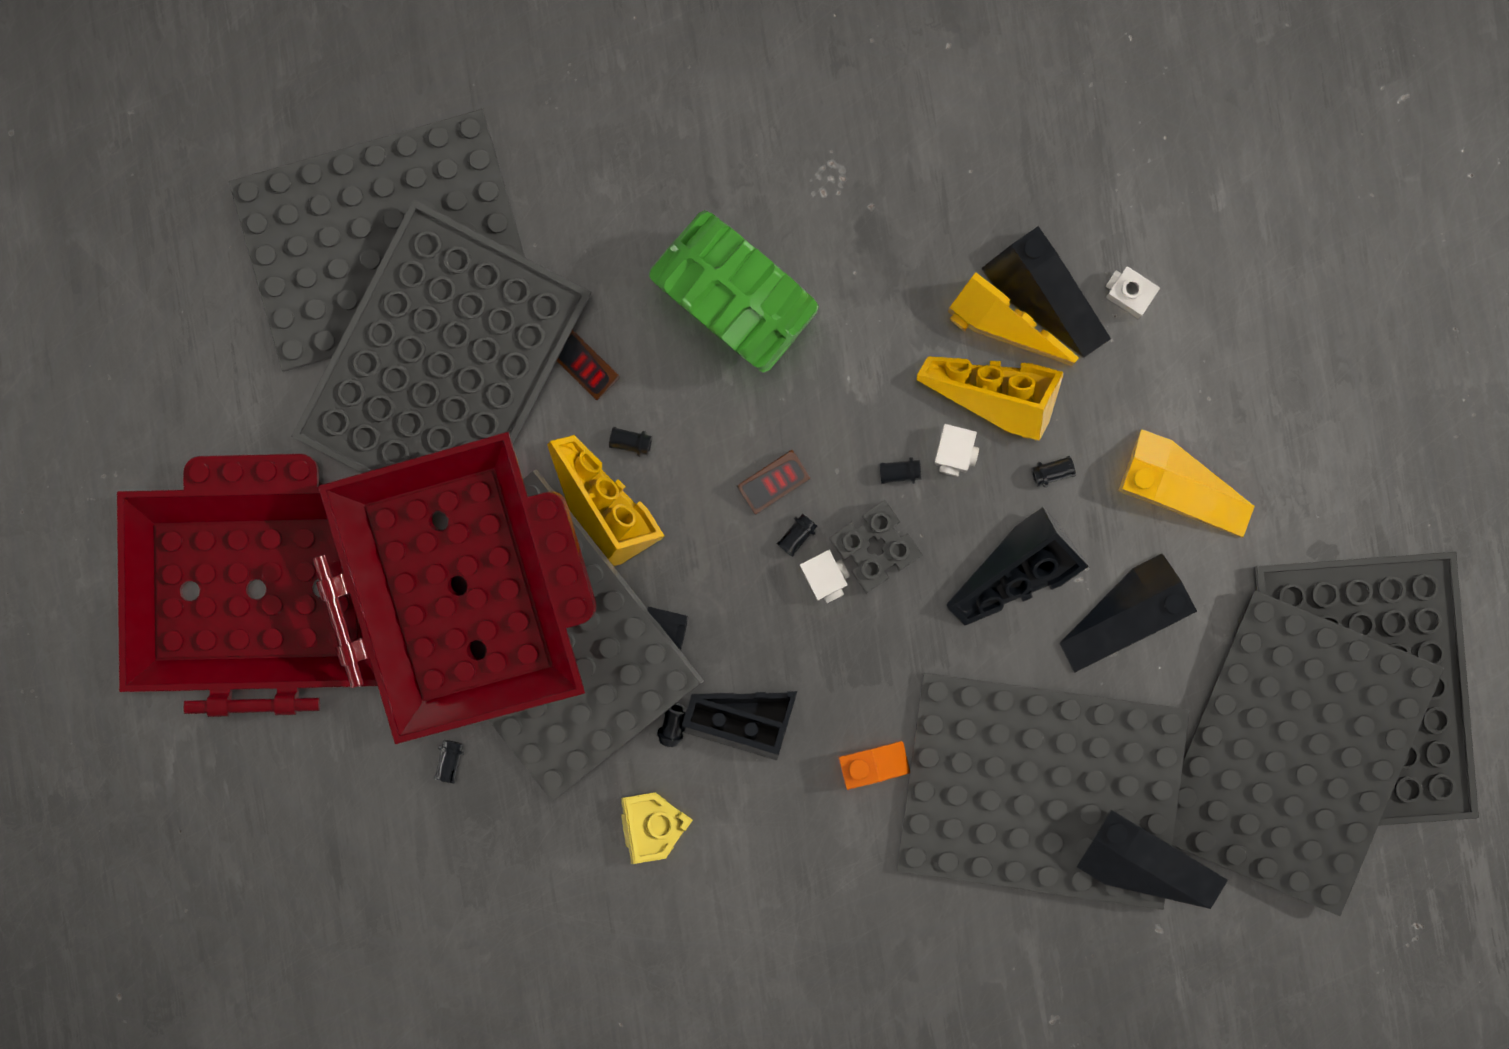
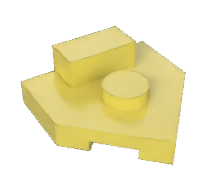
(651, 826)

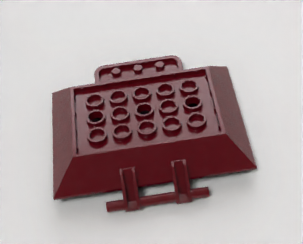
(226, 529)
(416, 630)

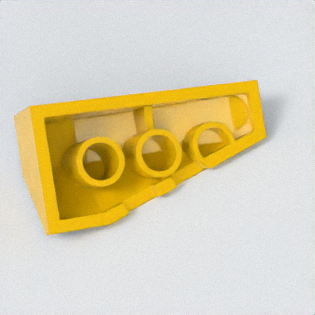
(988, 312)
(1006, 396)
(1176, 481)
(600, 504)

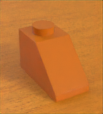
(874, 765)

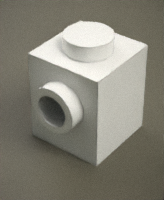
(1131, 291)
(956, 450)
(825, 576)

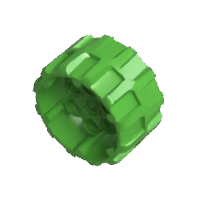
(734, 290)

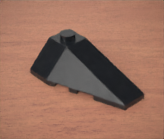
(1044, 289)
(1027, 560)
(1137, 607)
(1141, 862)

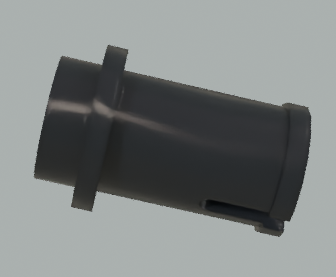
(630, 441)
(900, 471)
(1053, 471)
(797, 534)
(670, 732)
(448, 761)

